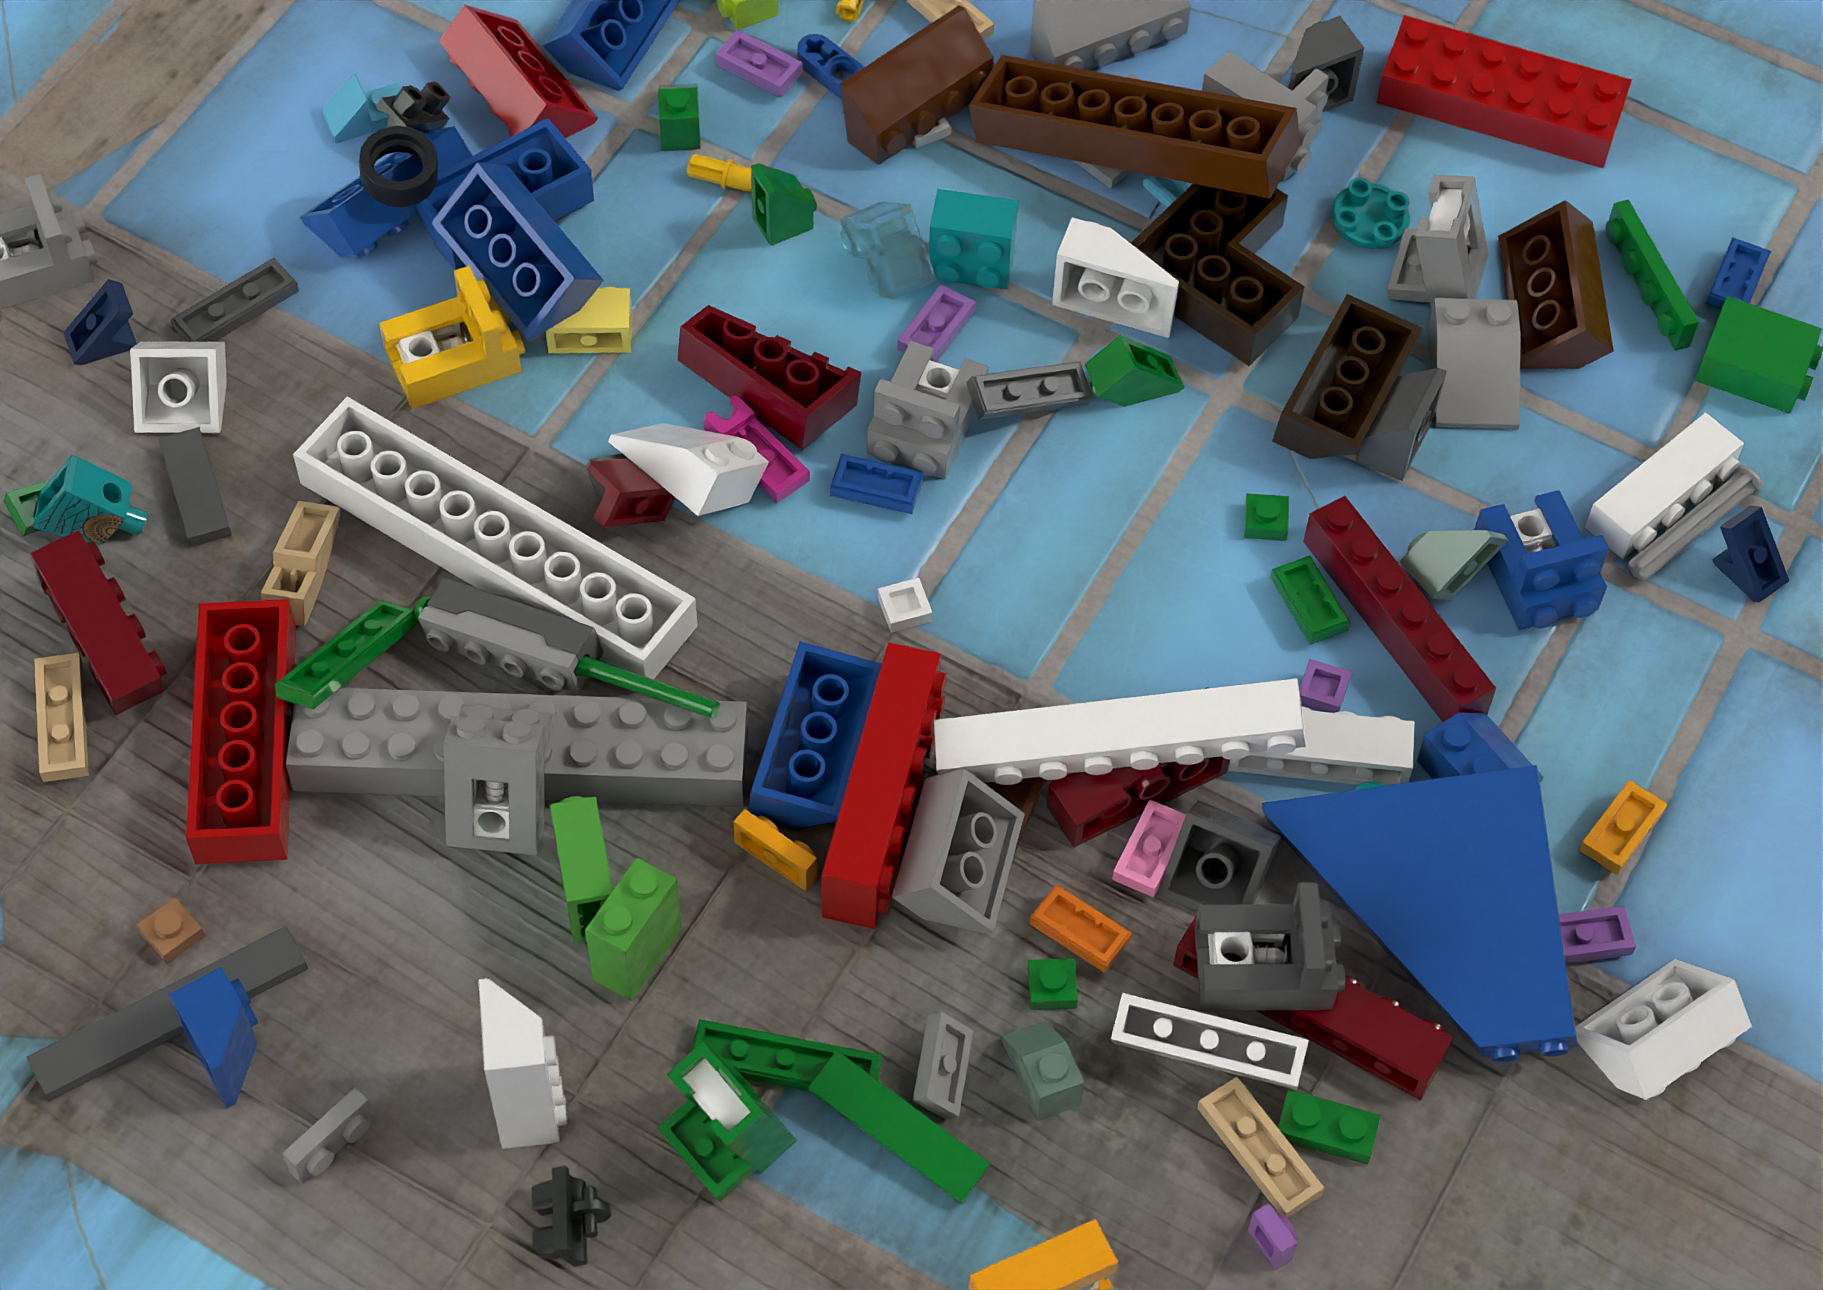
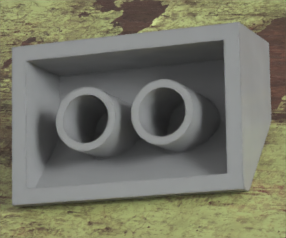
(958, 852)

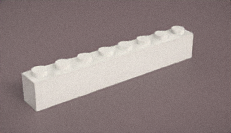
(1123, 733)

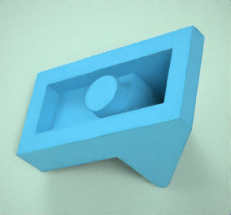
(354, 111)

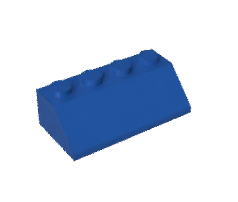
(607, 37)
(539, 160)
(354, 221)
(516, 249)
(814, 738)

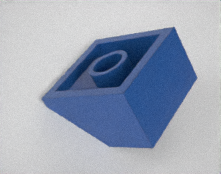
(1468, 746)
(219, 1029)

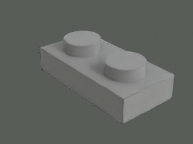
(943, 1065)
(317, 1146)

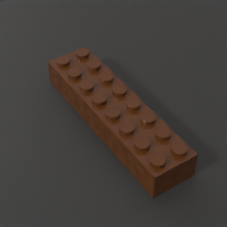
(1136, 125)

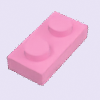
(1149, 848)

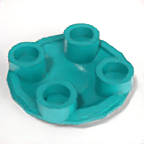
(1370, 214)

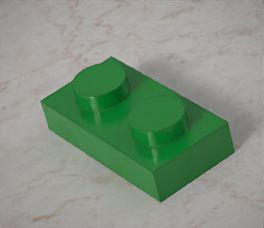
(1328, 1126)

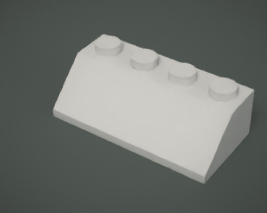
(520, 1070)

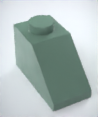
(1450, 559)
(1045, 1069)

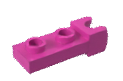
(784, 471)

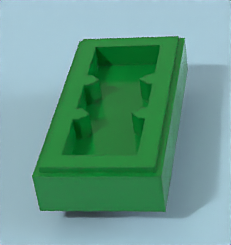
(1310, 600)

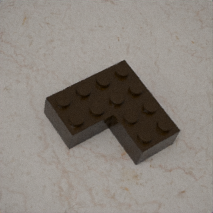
(1223, 286)

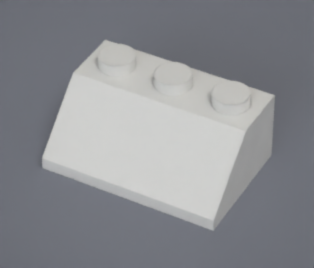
(1663, 1027)

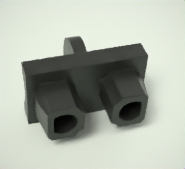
(416, 108)
(574, 1213)

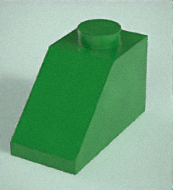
(679, 117)
(780, 204)
(1132, 373)

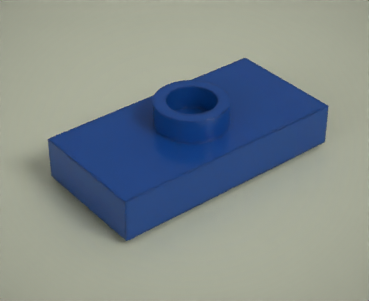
(1738, 273)
(876, 484)

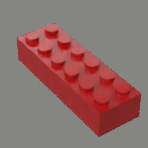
(1503, 91)
(240, 733)
(883, 787)

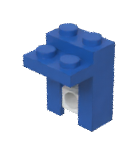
(1553, 570)

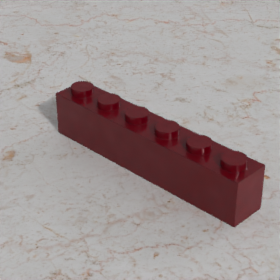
(1397, 611)
(1359, 1028)

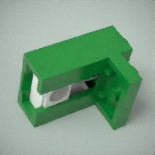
(724, 1125)

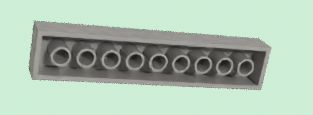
(596, 746)

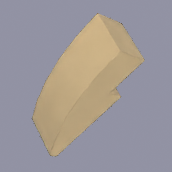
(302, 558)

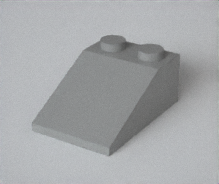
(1481, 353)

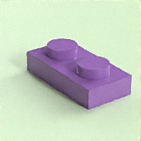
(759, 63)
(938, 321)
(1596, 934)

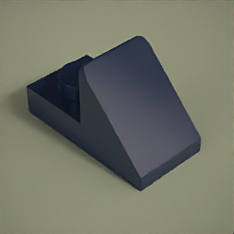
(101, 326)
(1751, 555)

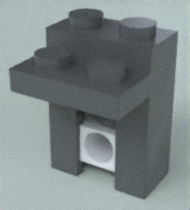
(1259, 937)

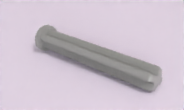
(1696, 522)

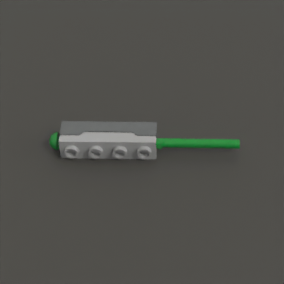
(533, 644)

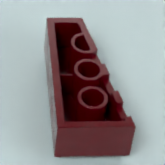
(782, 385)
(97, 623)
(1095, 804)

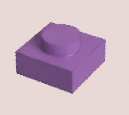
(1324, 686)
(1273, 1235)

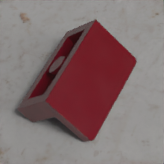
(629, 494)

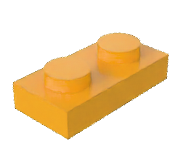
(1623, 827)
(765, 842)

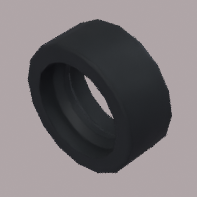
(401, 140)

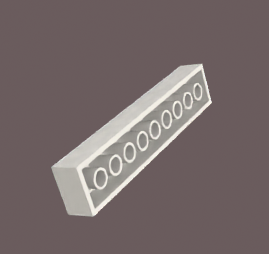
(493, 536)

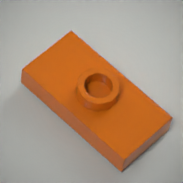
(1080, 928)

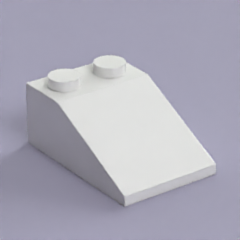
(1112, 280)
(695, 465)

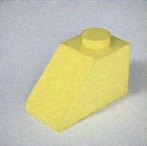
(599, 327)

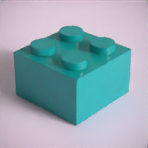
(973, 238)

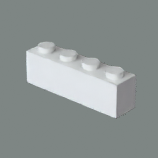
(1665, 486)
(1342, 751)
(1209, 1041)

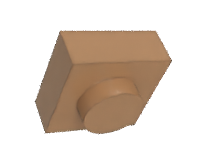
(170, 930)

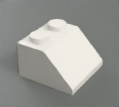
(178, 386)

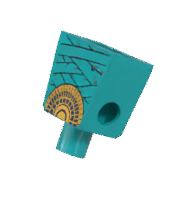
(87, 501)

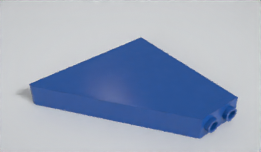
(1456, 894)

